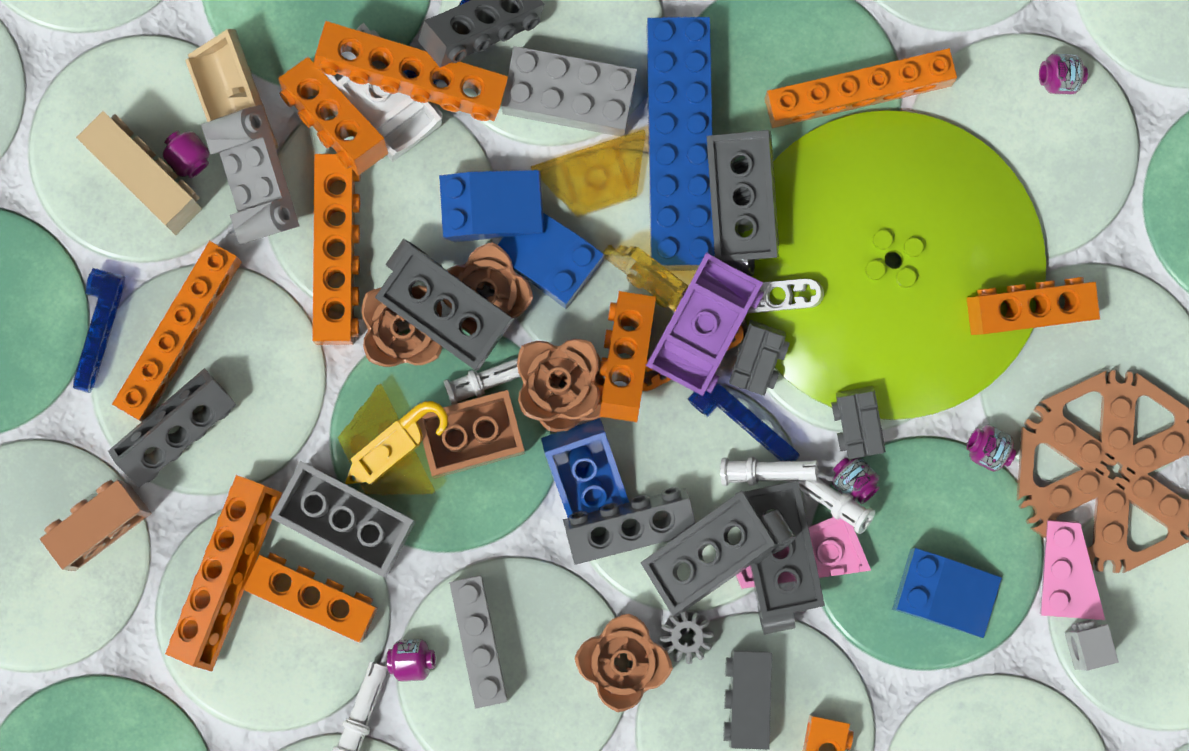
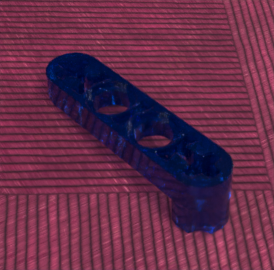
(108, 289)
(745, 419)

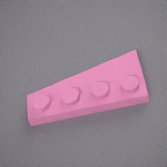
(834, 549)

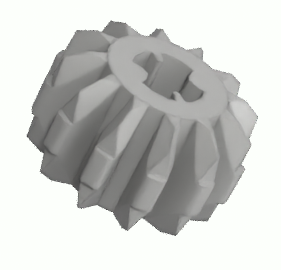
(697, 638)

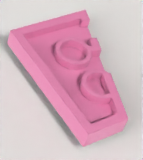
(1068, 574)

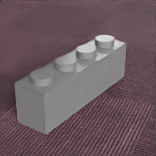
(478, 642)

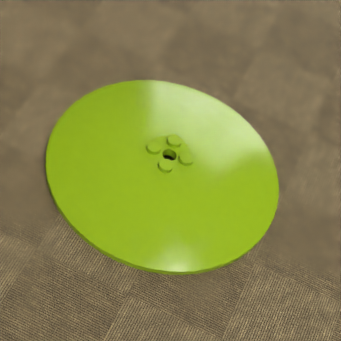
(952, 217)

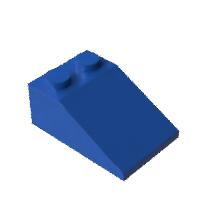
(491, 204)
(554, 260)
(584, 468)
(946, 592)

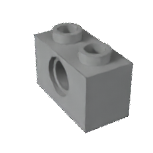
(1091, 645)

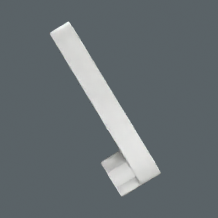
(801, 302)

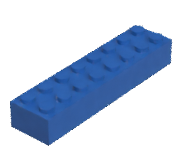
(678, 140)

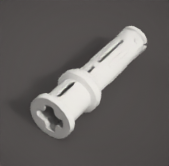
(476, 383)
(754, 471)
(840, 504)
(356, 726)

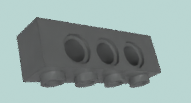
(476, 27)
(176, 411)
(618, 539)

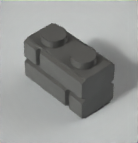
(758, 358)
(859, 422)

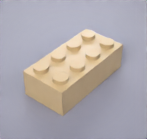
(134, 166)

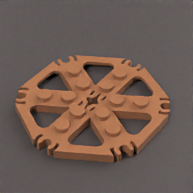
(1087, 484)

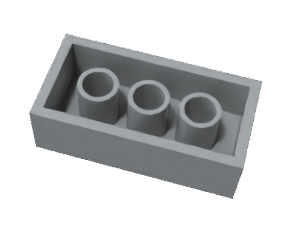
(569, 91)
(343, 519)

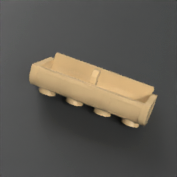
(223, 77)

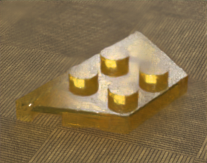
(596, 175)
(647, 273)
(370, 421)

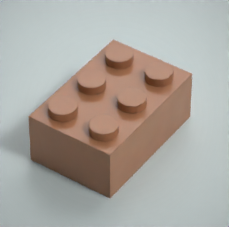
(475, 435)
(94, 525)

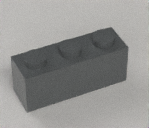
(748, 700)

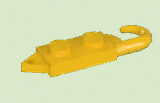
(393, 444)

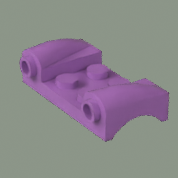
(705, 324)

